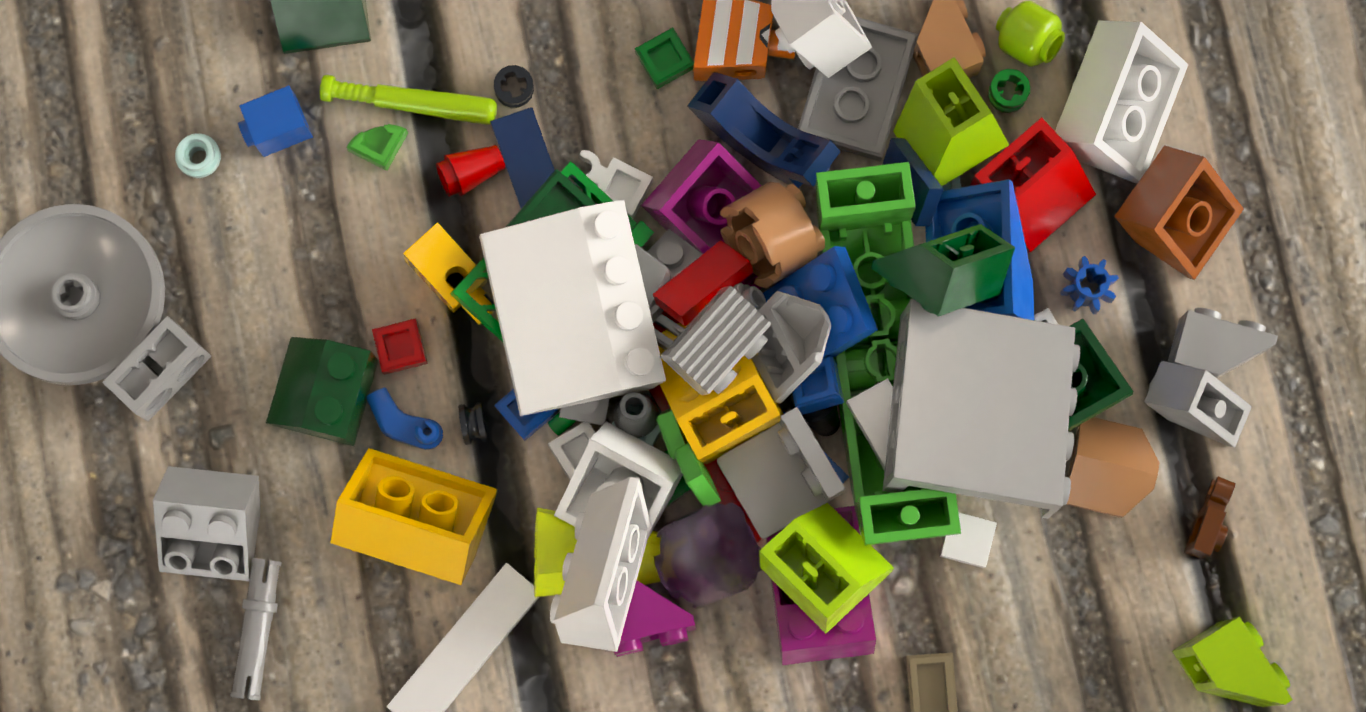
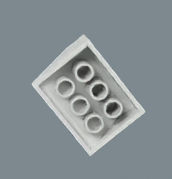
(572, 308)

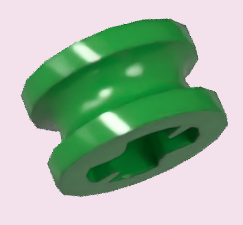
(1000, 80)

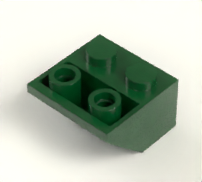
(950, 269)

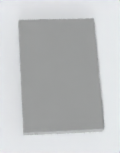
(862, 98)

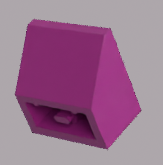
(653, 618)

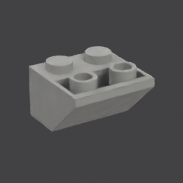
(207, 523)

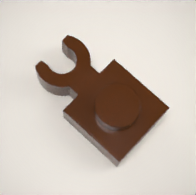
(1208, 532)

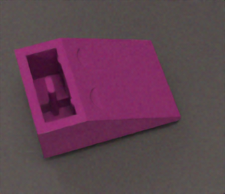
(805, 641)

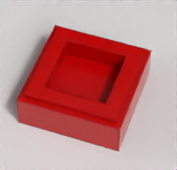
(399, 346)

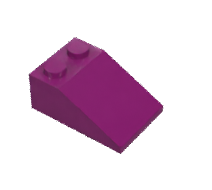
(697, 191)

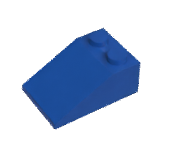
(996, 209)

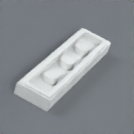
(467, 644)

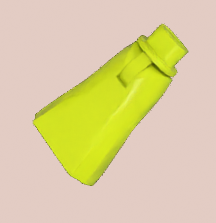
(557, 538)

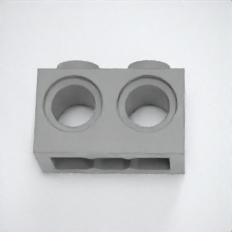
(157, 369)

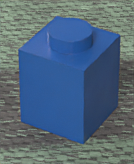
(274, 122)

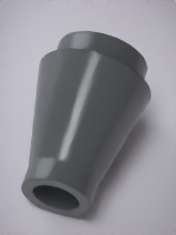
(640, 424)

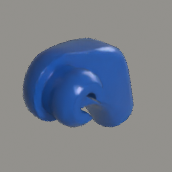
(403, 427)

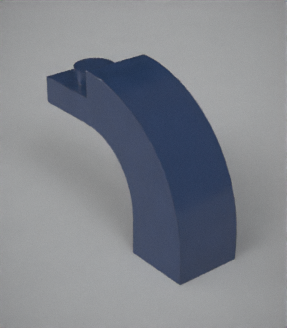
(759, 134)

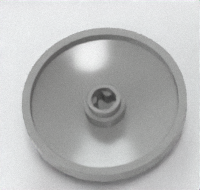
(76, 293)

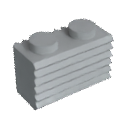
(717, 341)

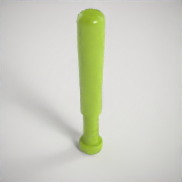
(425, 102)

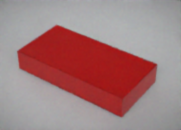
(700, 281)

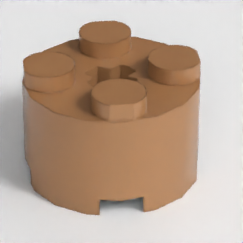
(772, 232)

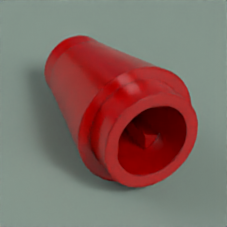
(468, 169)

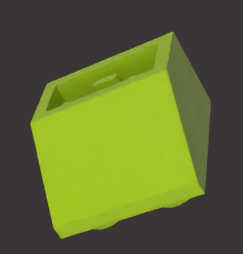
(949, 123)
(823, 565)
(1231, 665)

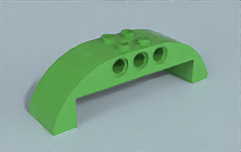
(871, 217)

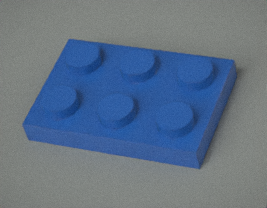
(835, 286)

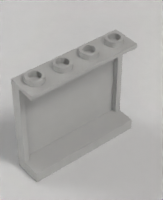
(982, 407)

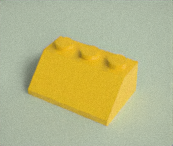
(412, 516)

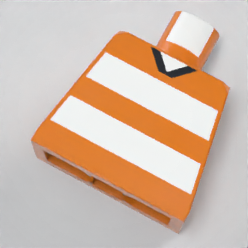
(736, 40)

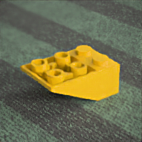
(721, 420)

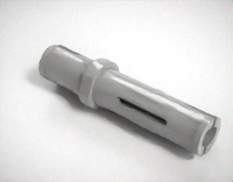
(256, 628)

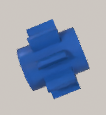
(1094, 274)

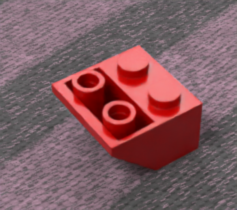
(1045, 181)

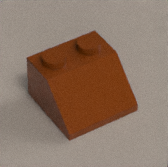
(1180, 210)

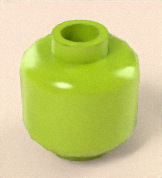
(1030, 33)

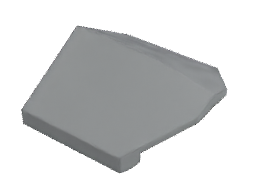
(794, 343)

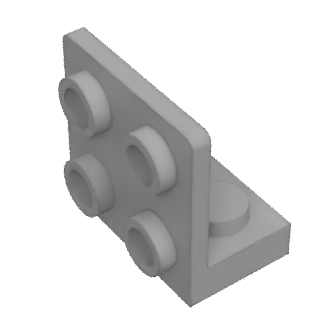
(780, 474)

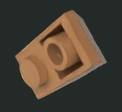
(948, 36)

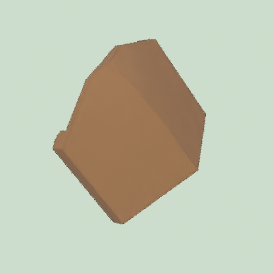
(1111, 467)

